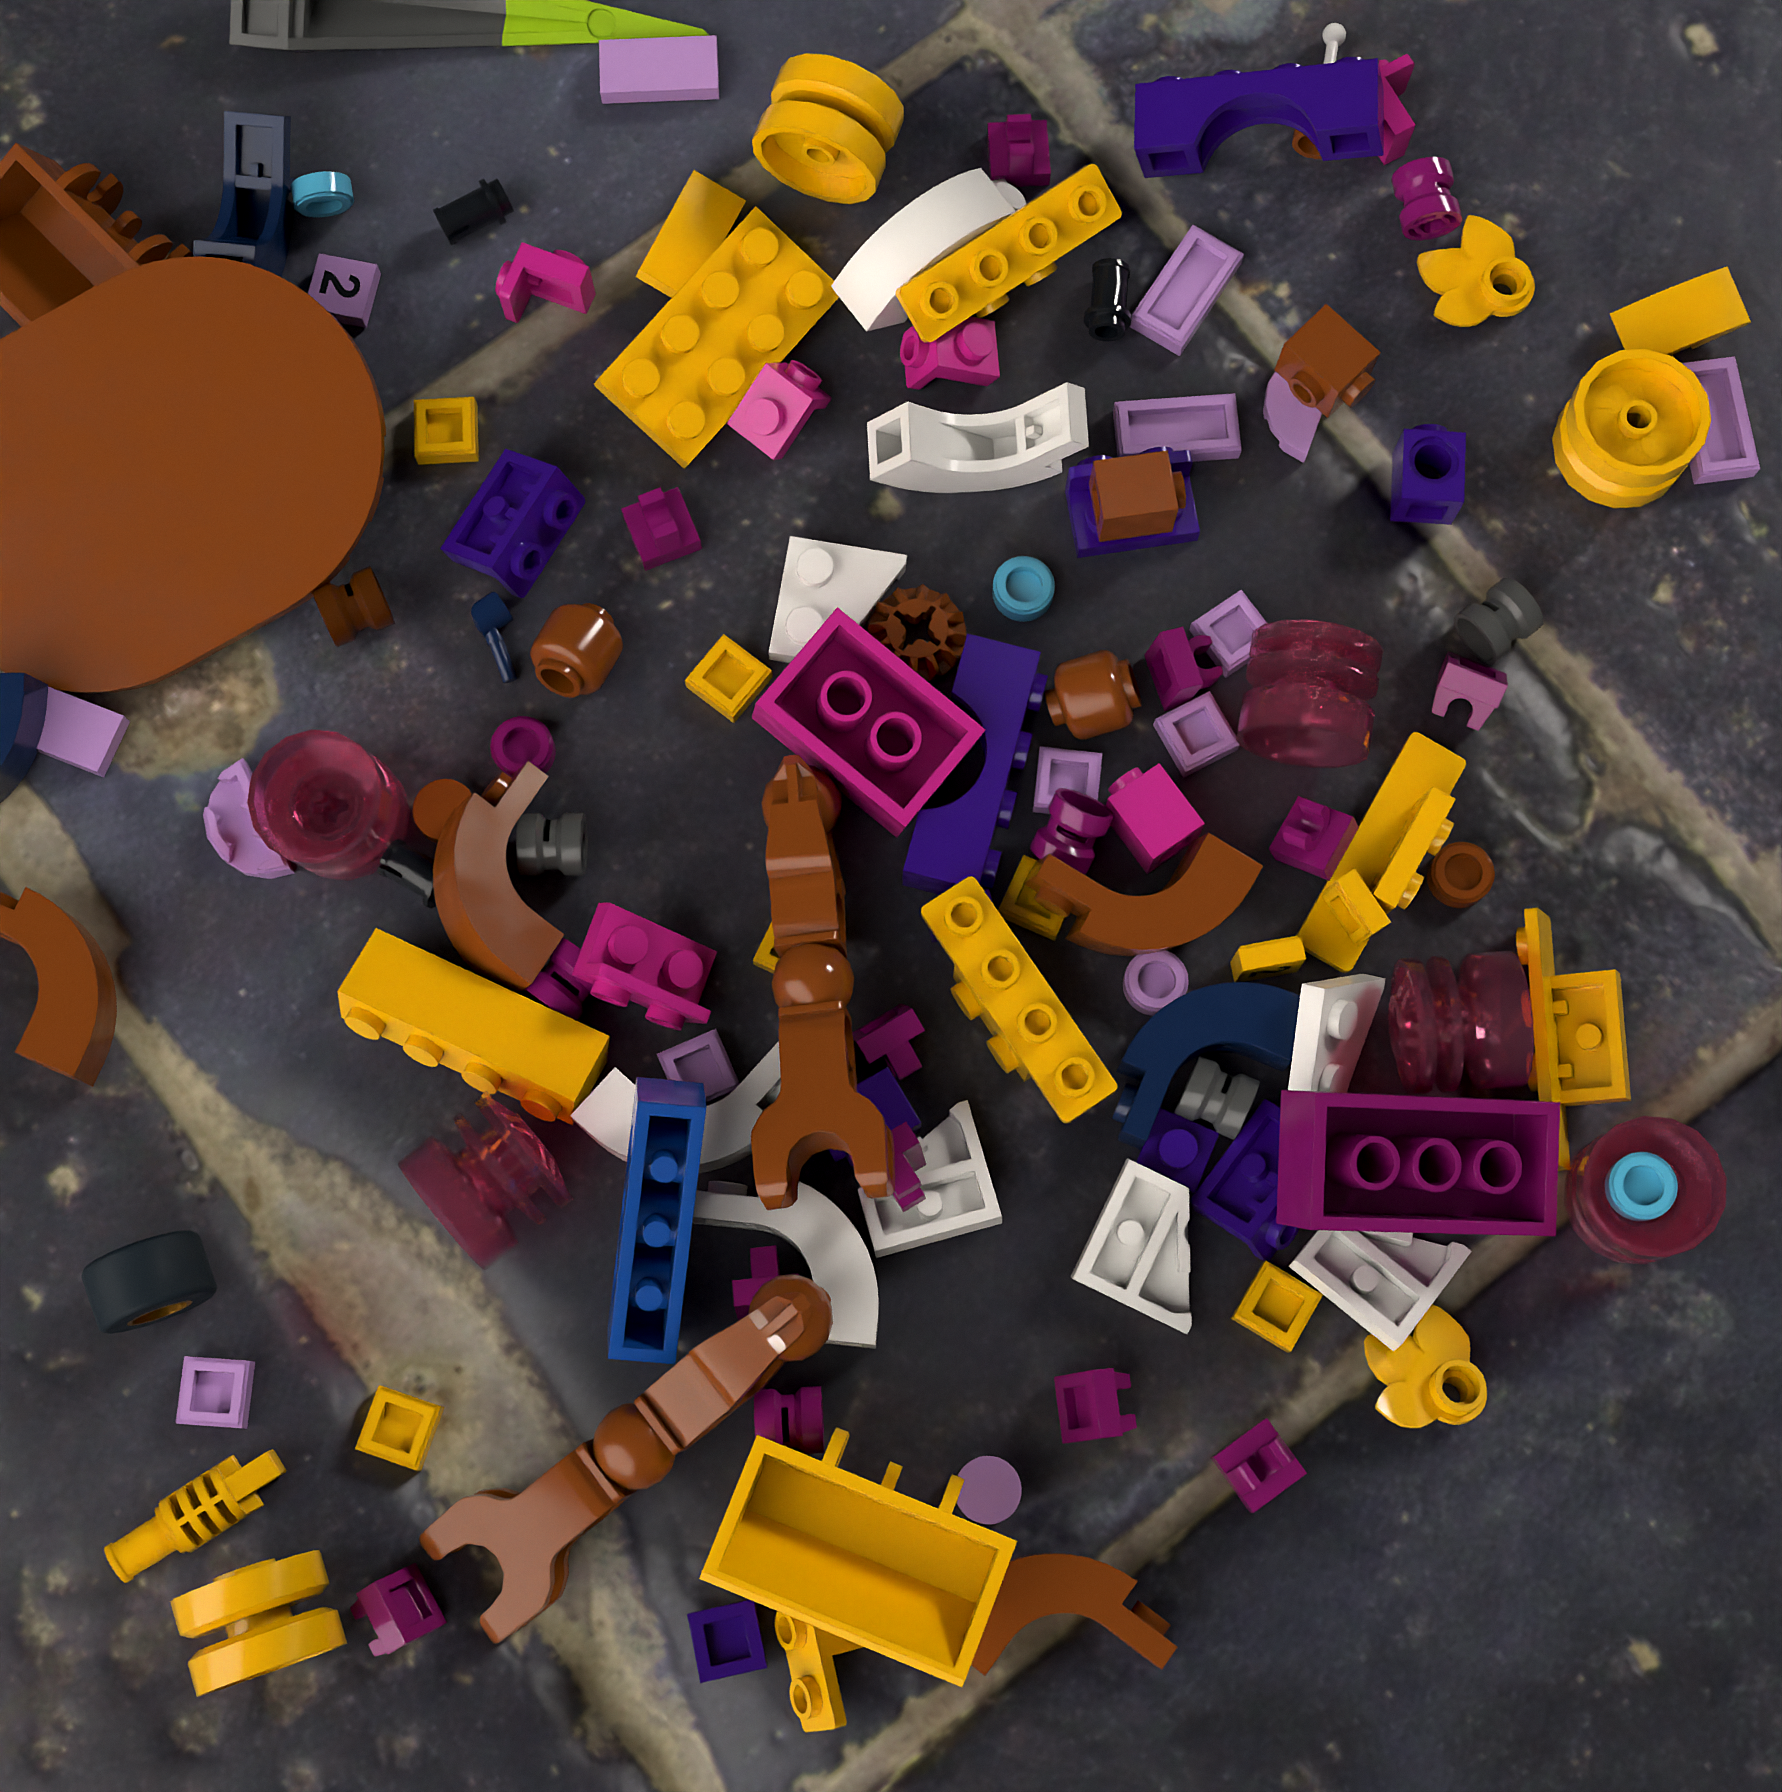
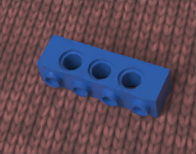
(656, 1220)

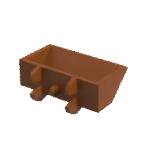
(61, 236)

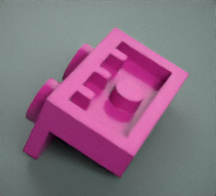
(645, 964)

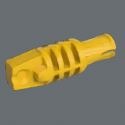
(195, 1513)

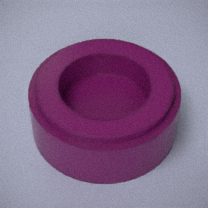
(521, 741)

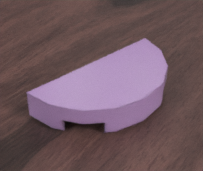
(1289, 418)
(231, 828)

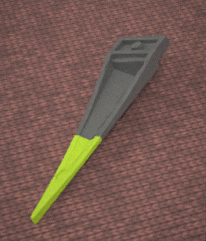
(436, 24)

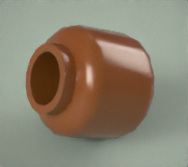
(576, 649)
(1093, 694)

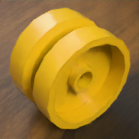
(828, 128)
(1631, 428)
(258, 1621)

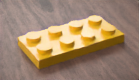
(716, 335)

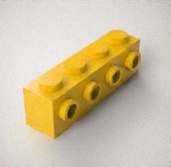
(472, 1027)

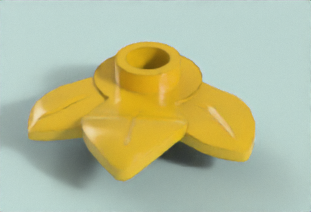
(1468, 275)
(1420, 1367)

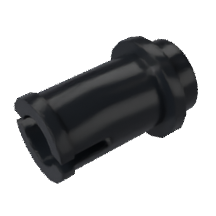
(474, 210)
(1108, 312)
(409, 869)

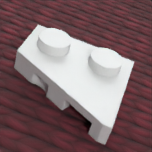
(820, 579)
(1332, 1031)
(955, 1189)
(1142, 1247)
(1379, 1277)

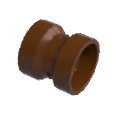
(353, 606)

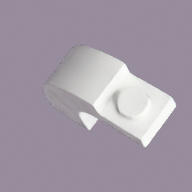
(918, 239)
(977, 452)
(727, 1126)
(824, 1239)

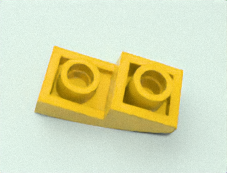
(690, 233)
(1683, 315)

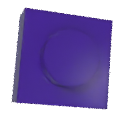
(1178, 1149)
(727, 1640)

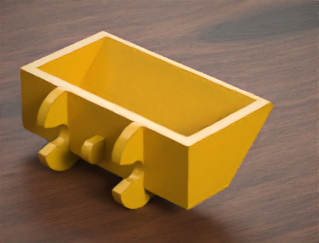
(860, 1557)

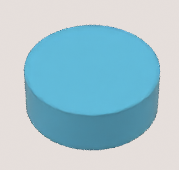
(322, 194)
(1023, 588)
(1641, 1186)

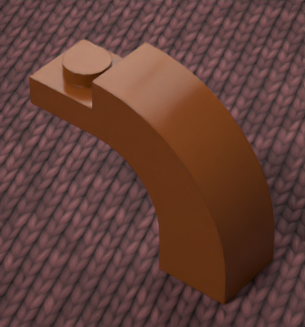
(473, 888)
(1194, 901)
(76, 988)
(1070, 1584)

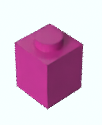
(1152, 816)

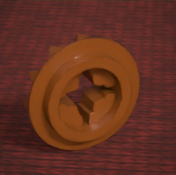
(945, 628)

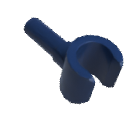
(489, 616)

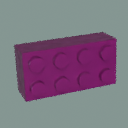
(1417, 1164)

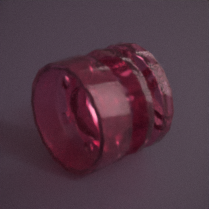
(1310, 694)
(304, 782)
(1469, 1022)
(485, 1180)
(1681, 1228)

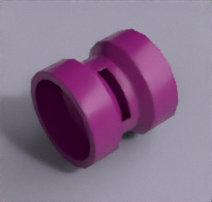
(1426, 198)
(1072, 829)
(553, 994)
(804, 1418)

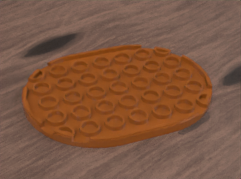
(175, 470)

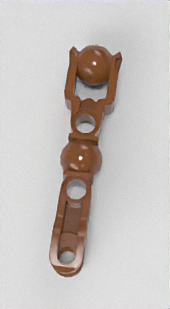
(812, 987)
(629, 1452)

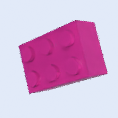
(867, 722)

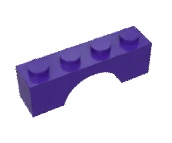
(1188, 118)
(955, 840)

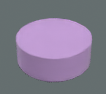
(1154, 981)
(989, 1490)

